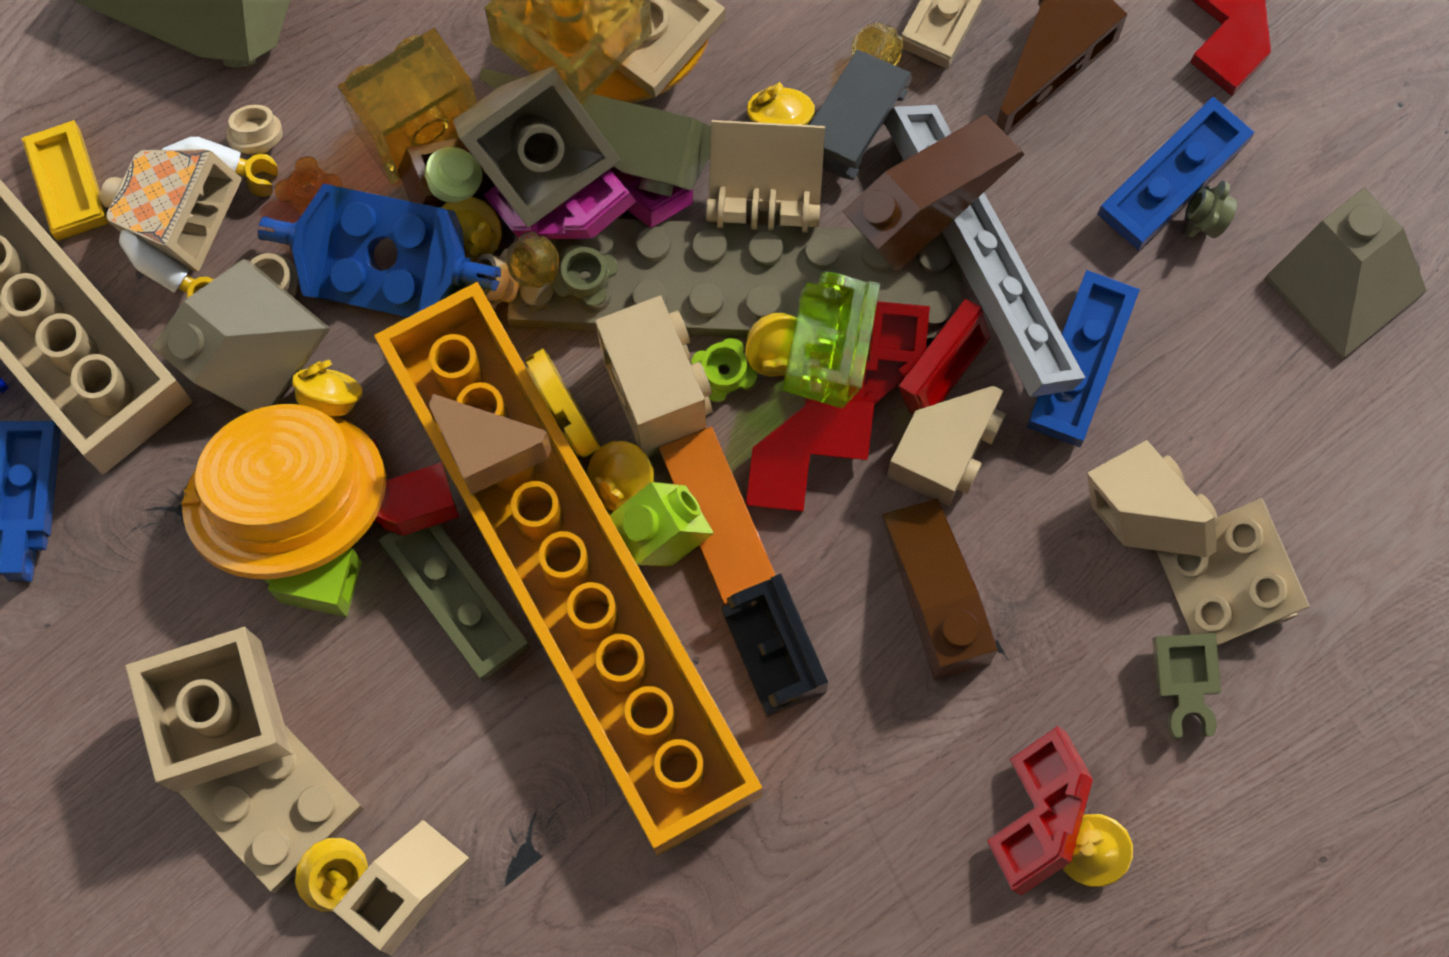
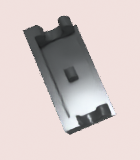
(857, 110)

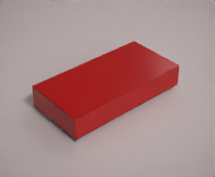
(946, 358)

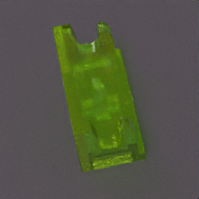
(831, 339)

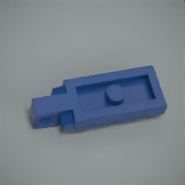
(26, 493)

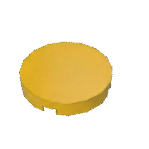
(561, 403)

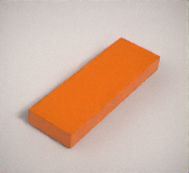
(735, 549)

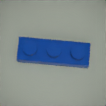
(1175, 173)
(1093, 336)

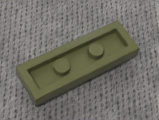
(457, 598)

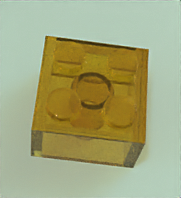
(574, 36)
(407, 99)

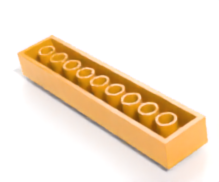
(578, 583)

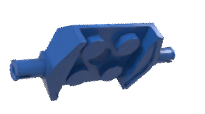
(337, 244)

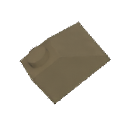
(535, 143)
(1350, 274)
(241, 337)

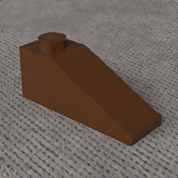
(1059, 47)
(931, 190)
(939, 590)

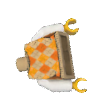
(175, 204)

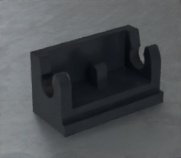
(774, 645)

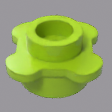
(729, 354)

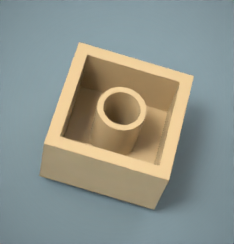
(653, 373)
(208, 709)

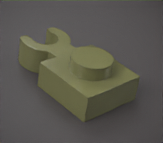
(1187, 670)

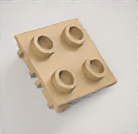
(765, 174)
(1240, 584)

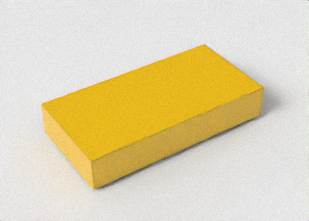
(65, 180)

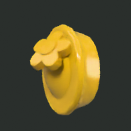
(780, 106)
(479, 225)
(770, 344)
(326, 389)
(619, 472)
(1101, 852)
(329, 872)

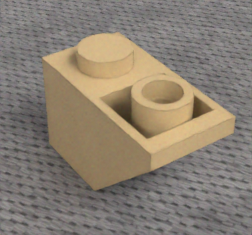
(942, 441)
(1151, 505)
(401, 887)

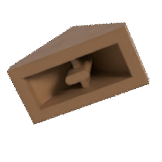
(487, 444)

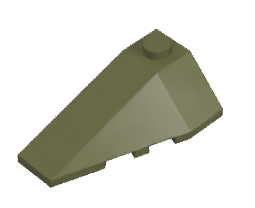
(207, 28)
(650, 142)

